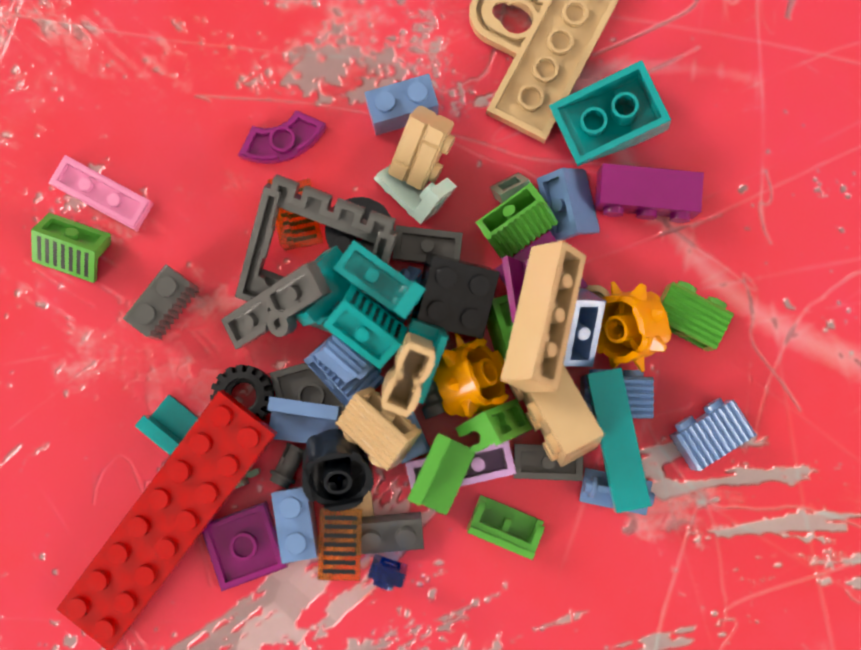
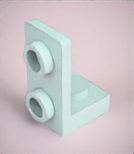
(416, 202)

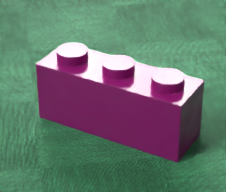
(648, 192)

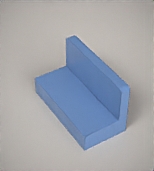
(570, 201)
(300, 420)

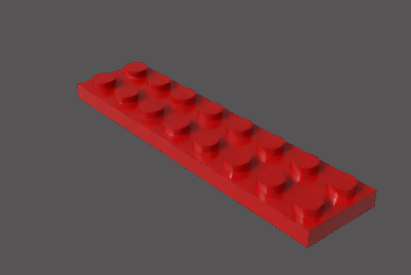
(166, 520)

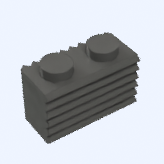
(161, 303)

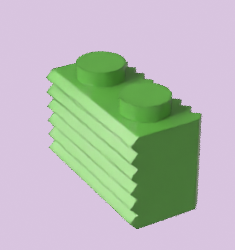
(517, 221)
(694, 317)

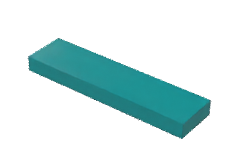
(619, 441)

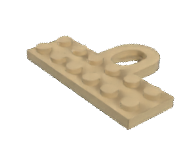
(545, 56)

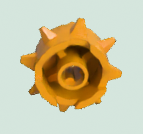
(633, 326)
(470, 378)

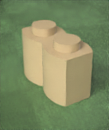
(412, 367)

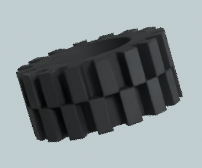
(253, 376)

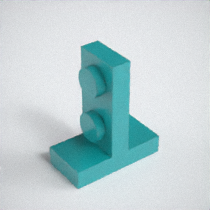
(379, 280)

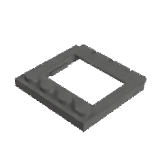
(314, 206)

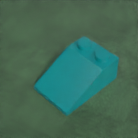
(611, 114)

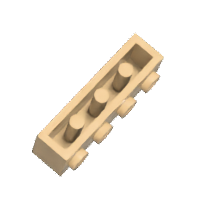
(544, 317)

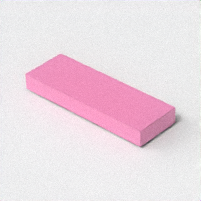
(101, 193)

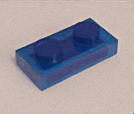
(387, 572)

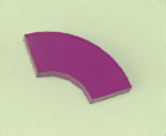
(282, 142)

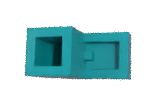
(338, 285)

